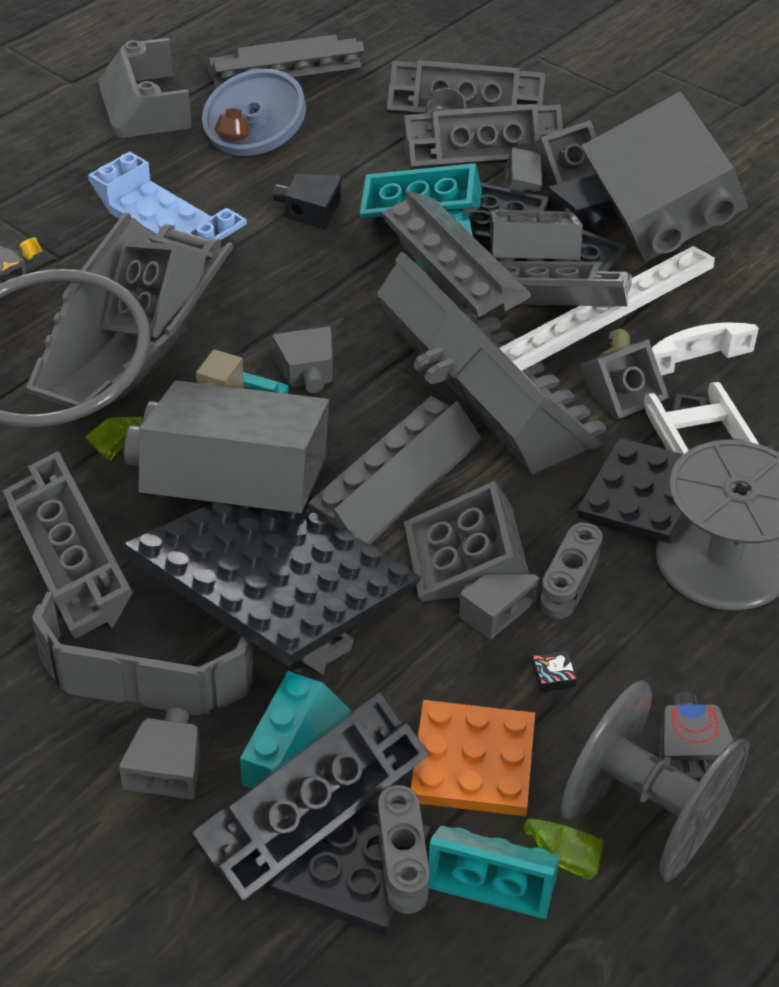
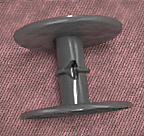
(730, 527)
(614, 755)

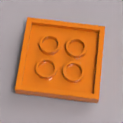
(475, 758)

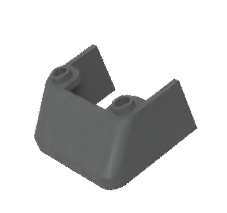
(142, 107)

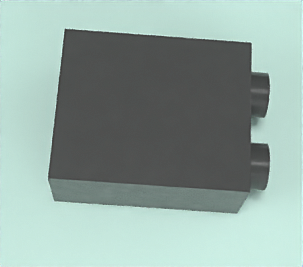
(665, 176)
(230, 446)

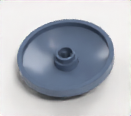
(270, 102)

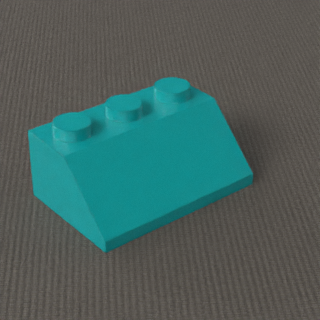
(293, 719)
(492, 871)

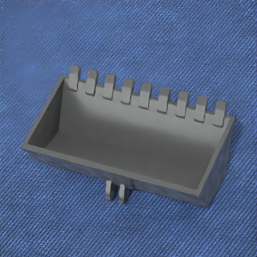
(468, 359)

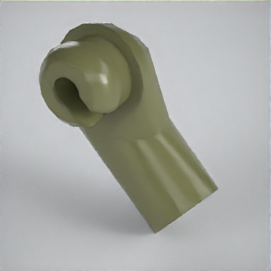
(619, 339)

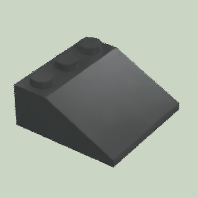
(535, 235)
(160, 279)
(464, 542)

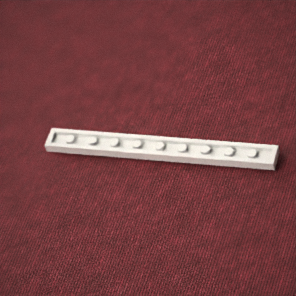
(587, 319)

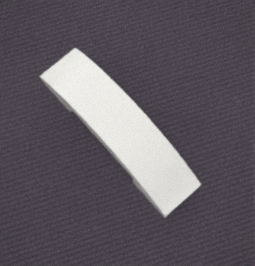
(701, 340)

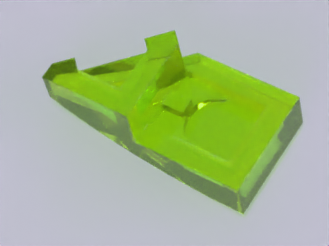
(111, 434)
(577, 850)

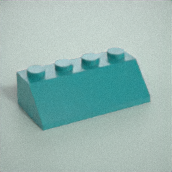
(451, 186)

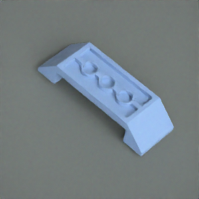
(127, 187)

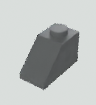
(497, 601)

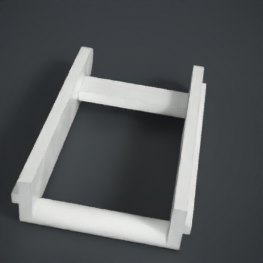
(719, 410)

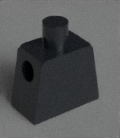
(310, 198)
(585, 199)

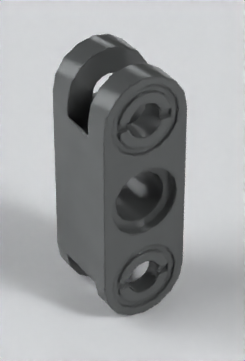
(570, 571)
(404, 870)

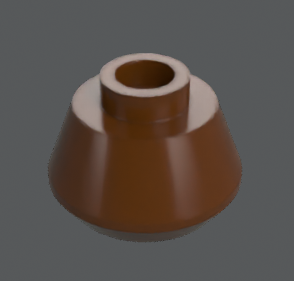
(232, 125)

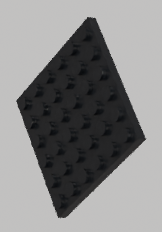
(273, 574)

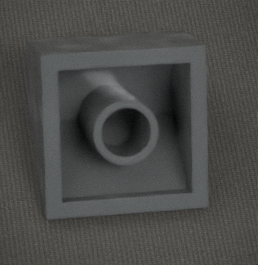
(563, 155)
(624, 378)

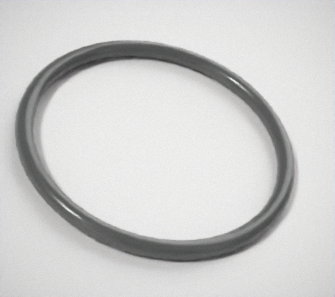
(121, 384)

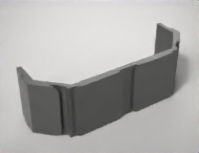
(141, 679)

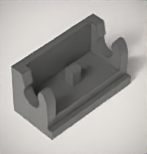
(523, 170)

